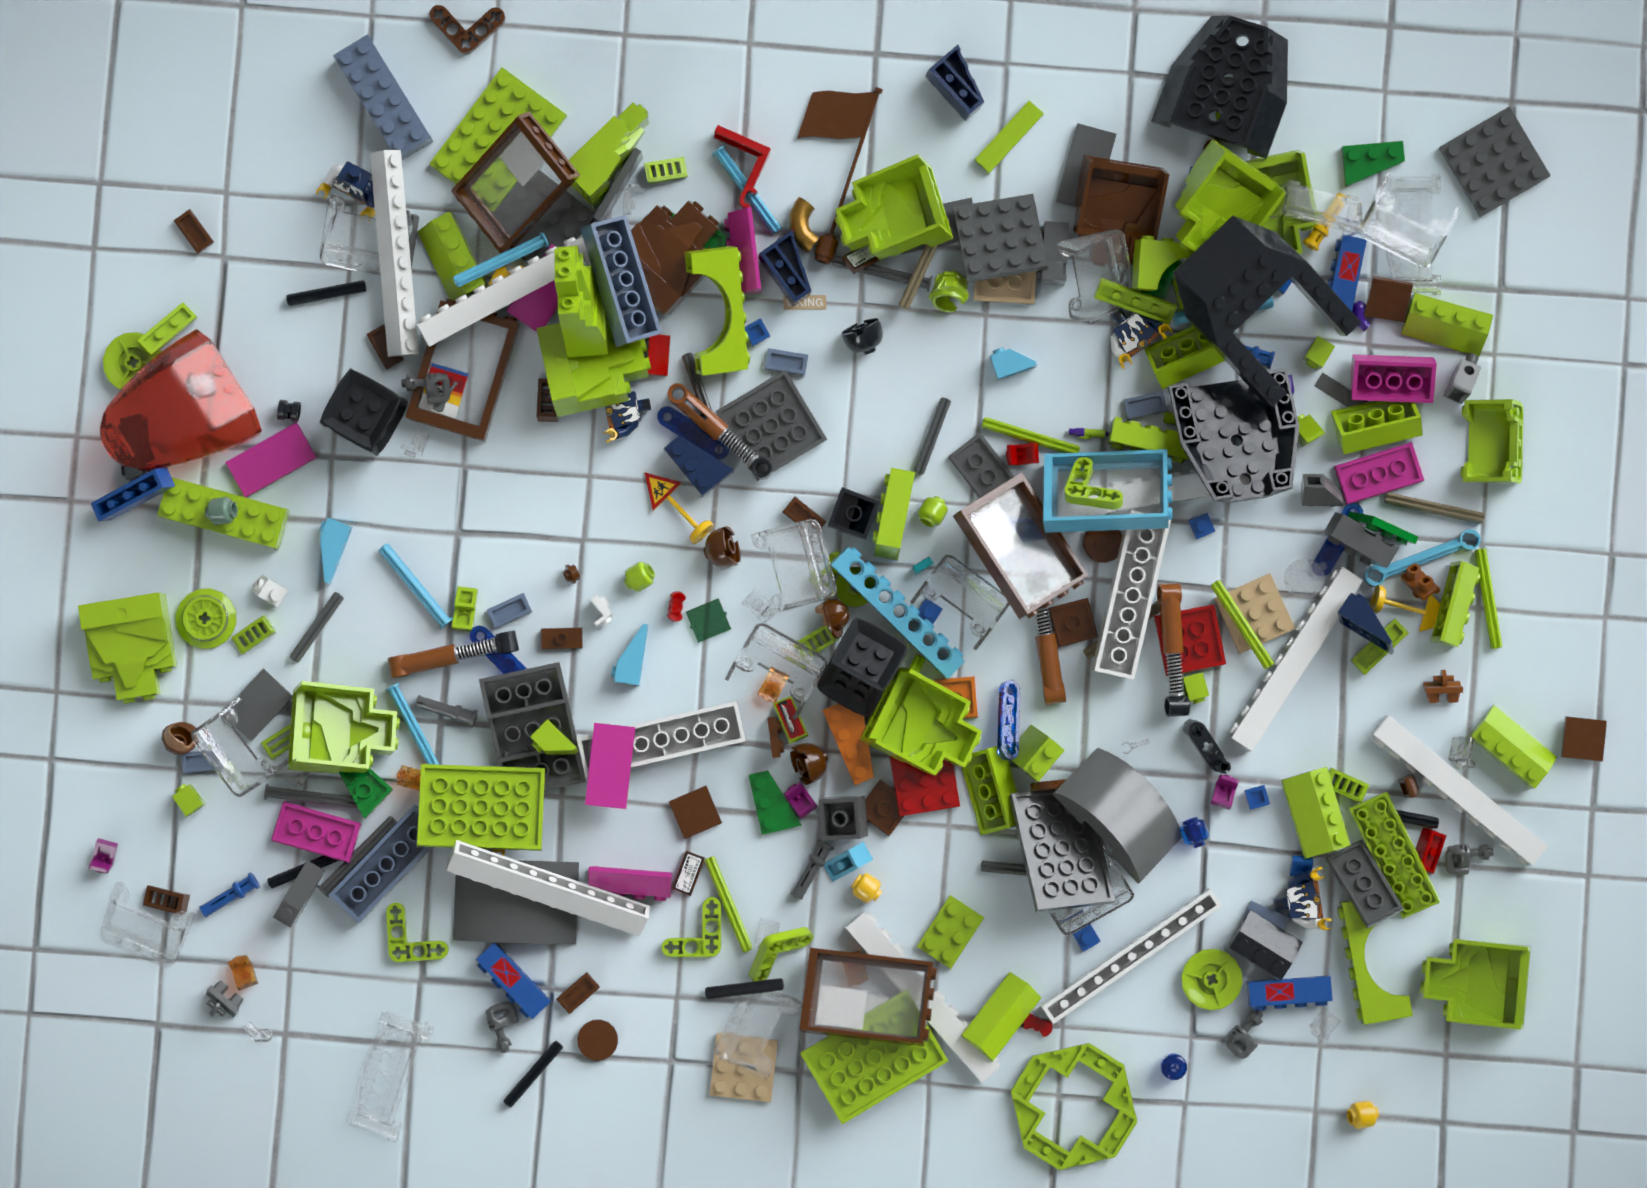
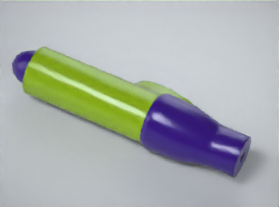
(1087, 433)

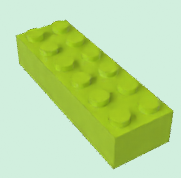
(254, 522)

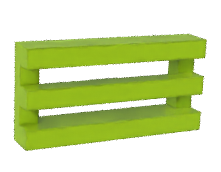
(268, 749)

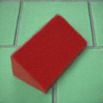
(659, 354)
(1429, 848)

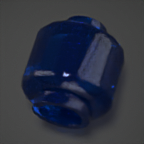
(1194, 832)
(1176, 1059)

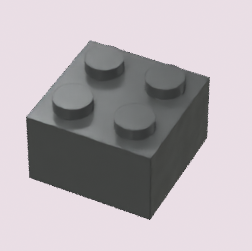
(843, 817)

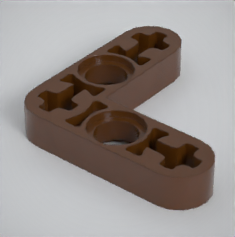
(462, 34)

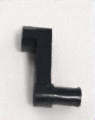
(1199, 738)

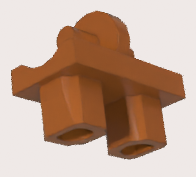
(1420, 583)
(1443, 684)

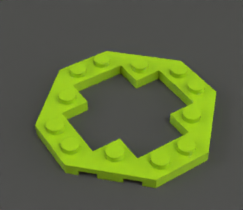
(1030, 1116)

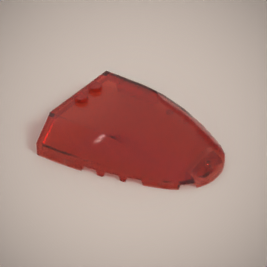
(158, 422)

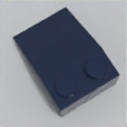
(1360, 618)

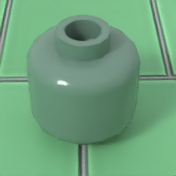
(221, 510)

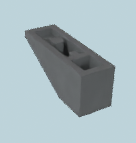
(299, 894)

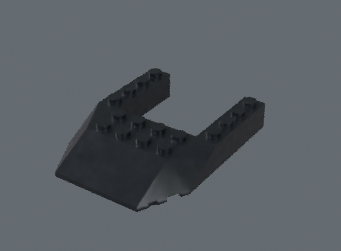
(1234, 278)

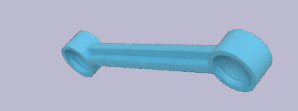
(1422, 557)

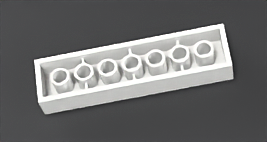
(1129, 601)
(679, 735)

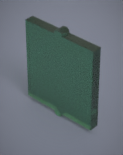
(708, 620)

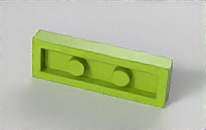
(166, 329)
(1372, 654)

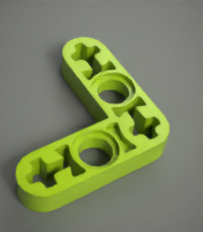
(1075, 490)
(402, 942)
(701, 942)
(775, 944)

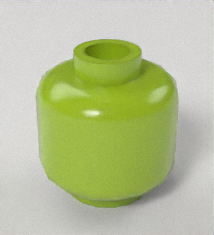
(932, 511)
(639, 576)

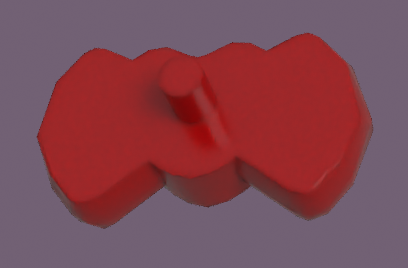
(675, 606)
(1037, 1024)

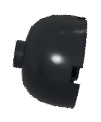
(863, 336)

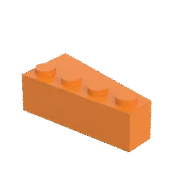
(847, 730)

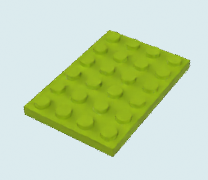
(488, 119)
(481, 807)
(865, 1072)

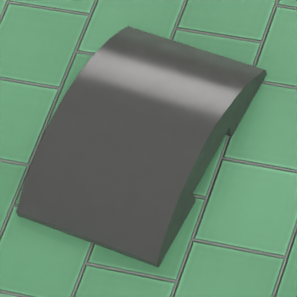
(517, 707)
(1122, 811)
(502, 917)

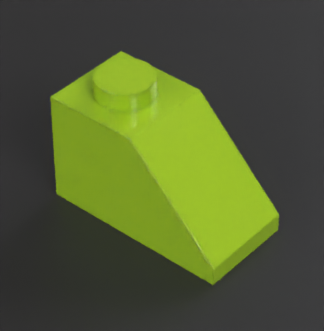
(1308, 429)
(551, 740)

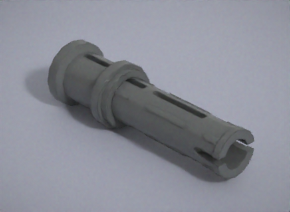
(455, 713)
(816, 860)

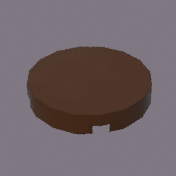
(1102, 545)
(1046, 785)
(597, 1039)

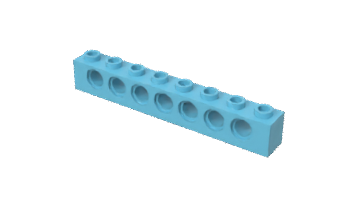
(915, 638)

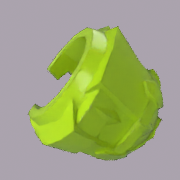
(946, 286)

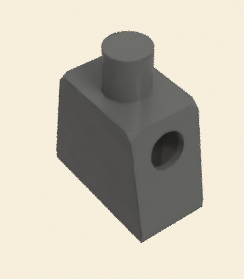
(1463, 379)

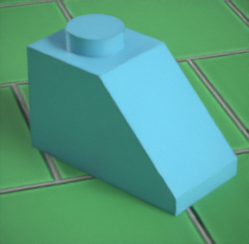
(1009, 363)
(848, 861)

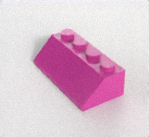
(743, 237)
(1393, 378)
(631, 881)

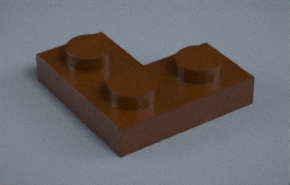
(774, 728)

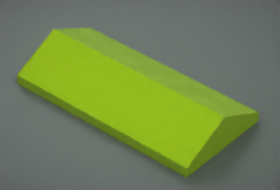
(1001, 1016)

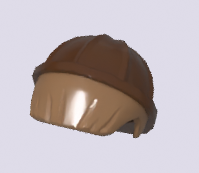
(835, 615)
(178, 738)

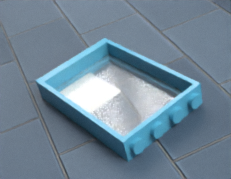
(1137, 474)

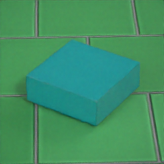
(922, 565)

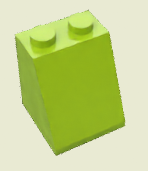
(1036, 753)

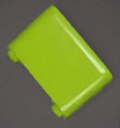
(1494, 441)

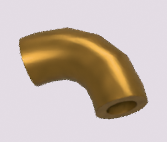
(799, 223)

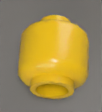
(866, 888)
(1362, 1114)

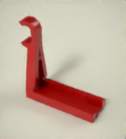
(751, 147)

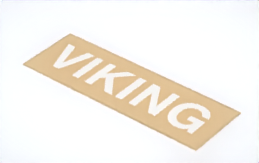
(810, 302)

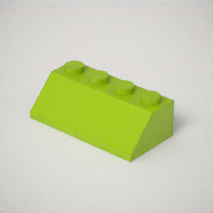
(449, 254)
(1446, 324)
(1181, 356)
(1376, 424)
(1455, 604)
(1513, 747)
(989, 788)
(1315, 812)

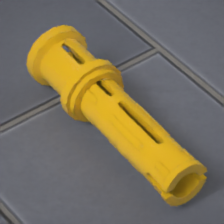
(1317, 234)

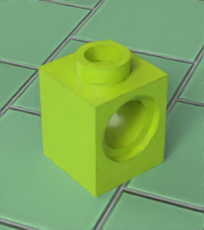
(1318, 353)
(1195, 687)
(188, 799)

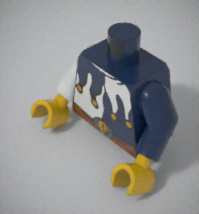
(353, 182)
(1134, 334)
(625, 416)
(1303, 901)

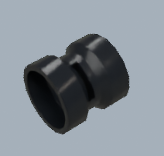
(289, 410)

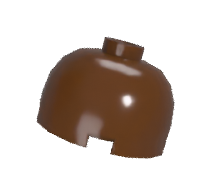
(721, 548)
(809, 761)

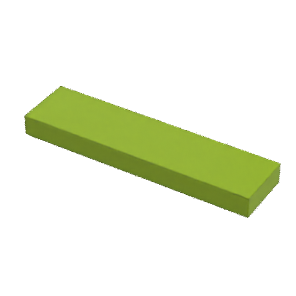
(1009, 137)
(1135, 301)

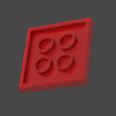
(1200, 639)
(923, 792)

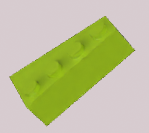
(1136, 437)
(894, 513)

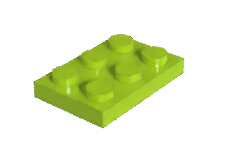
(950, 931)

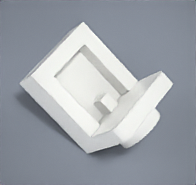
(269, 590)
(602, 605)

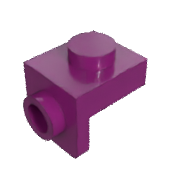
(1224, 791)
(800, 799)
(103, 856)

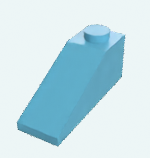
(333, 542)
(631, 661)

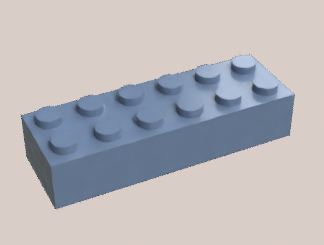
(382, 97)
(620, 280)
(381, 868)

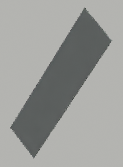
(1336, 390)

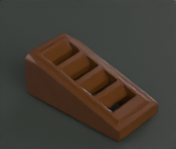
(544, 416)
(1409, 786)
(178, 898)

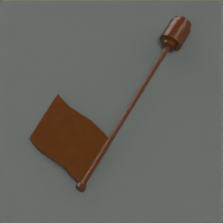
(838, 117)

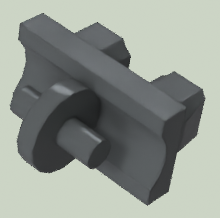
(216, 994)

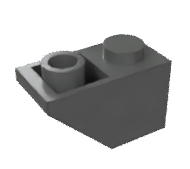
(1319, 491)

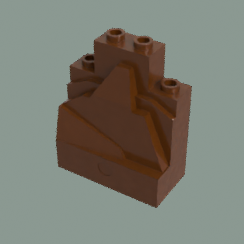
(1120, 198)
(661, 251)

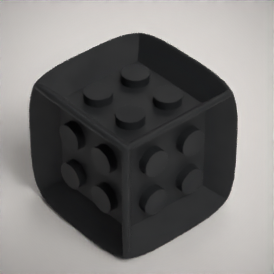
(363, 411)
(862, 667)

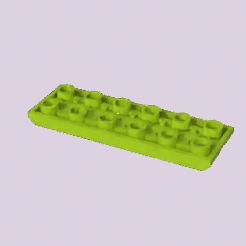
(1395, 853)

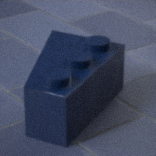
(955, 83)
(786, 268)
(697, 465)

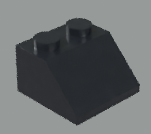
(853, 513)

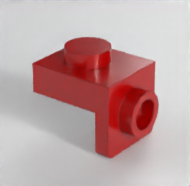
(1022, 454)

